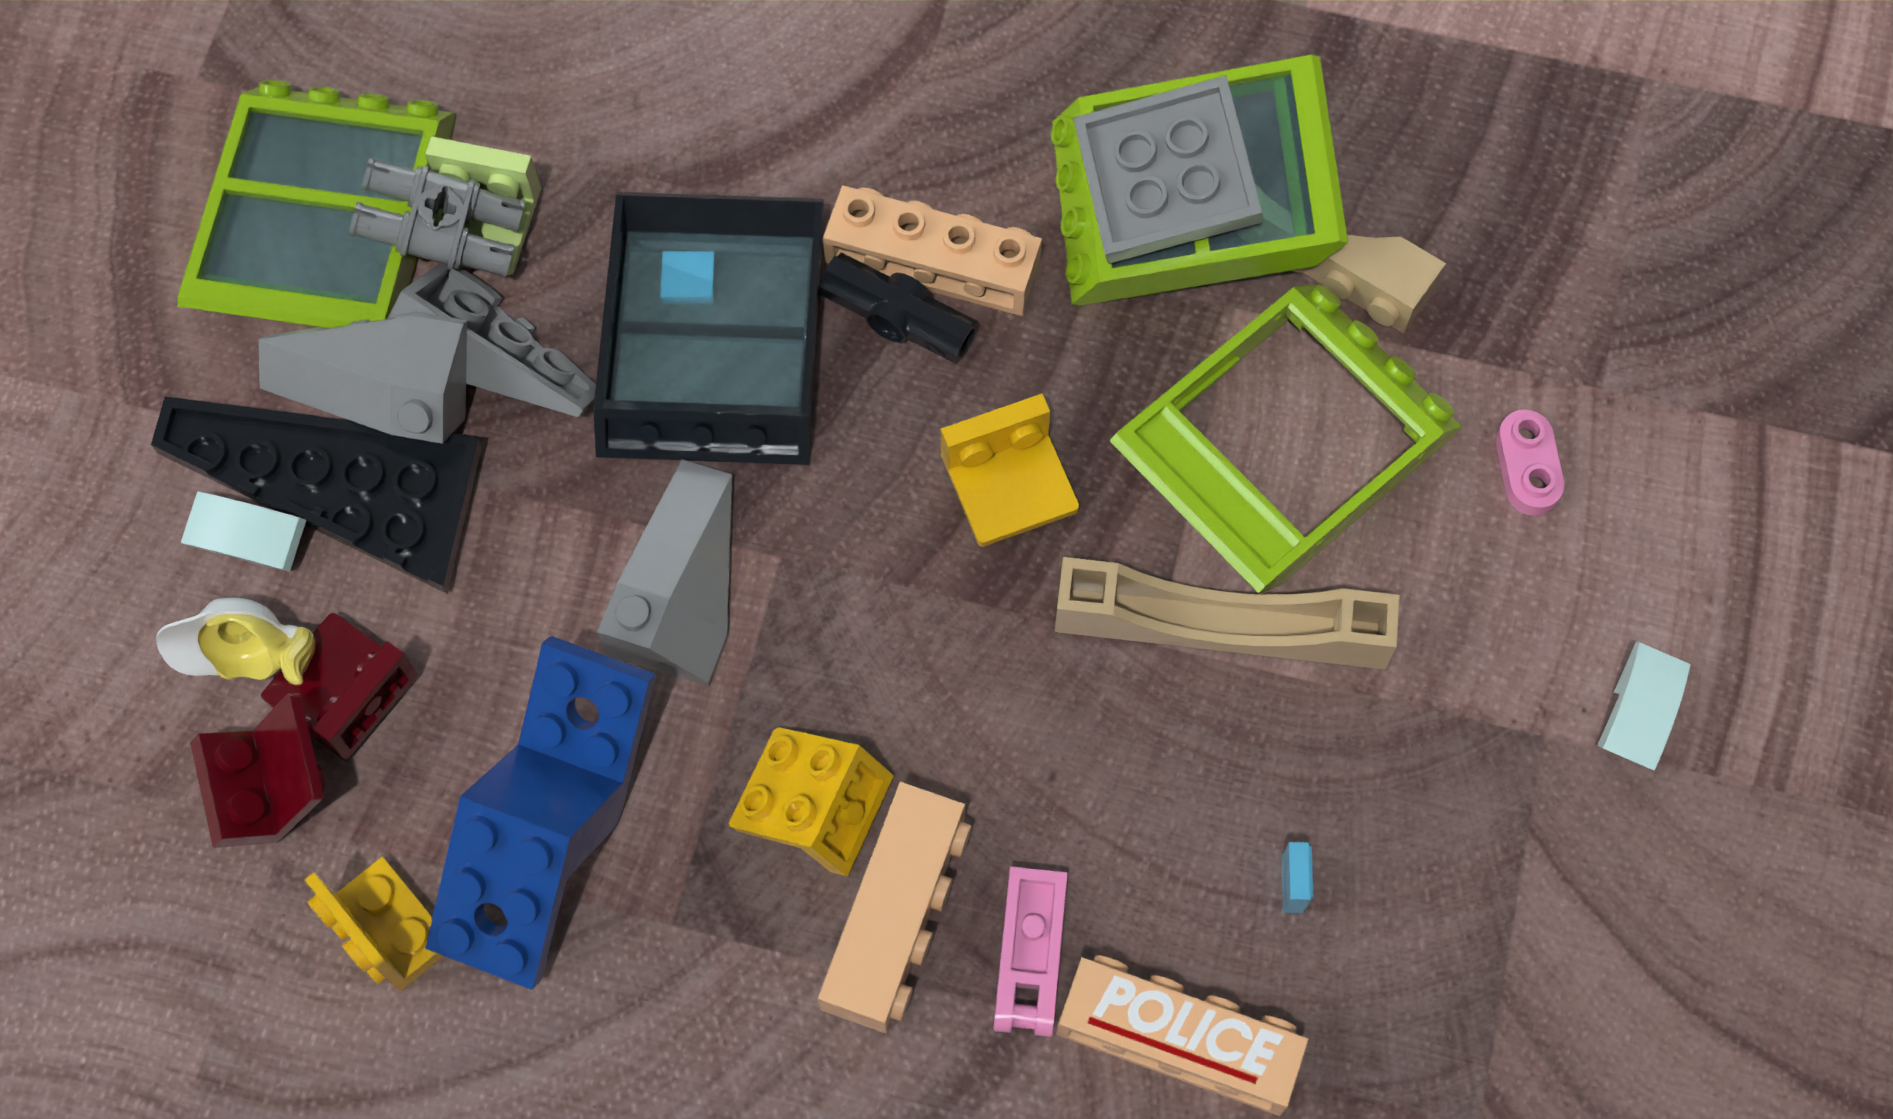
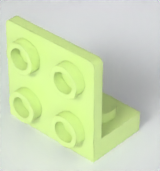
(497, 172)

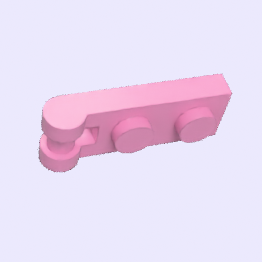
(1031, 949)

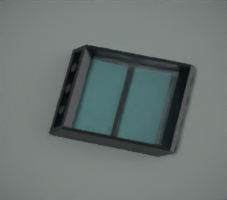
(705, 362)

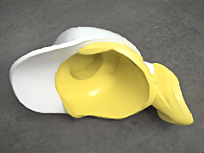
(236, 641)

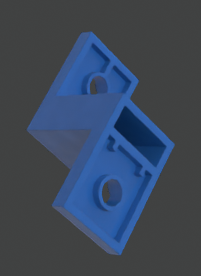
(539, 813)

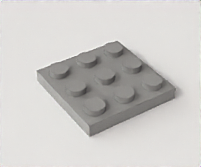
(1168, 170)

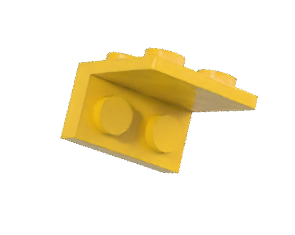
(1007, 471)
(813, 797)
(381, 919)

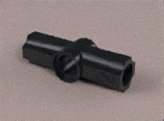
(898, 307)

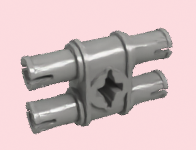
(425, 194)

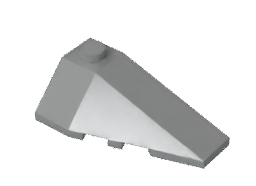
(499, 350)
(383, 373)
(676, 585)

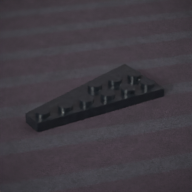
(349, 481)

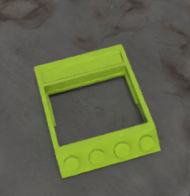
(1220, 498)

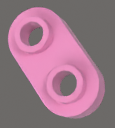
(1529, 458)

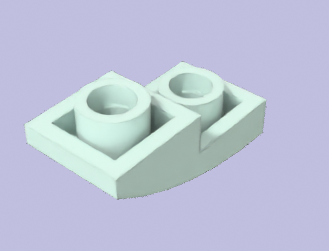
(243, 531)
(1646, 705)

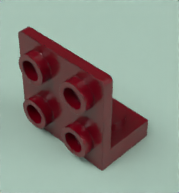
(346, 685)
(259, 779)

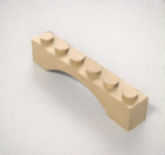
(1381, 276)
(1315, 627)

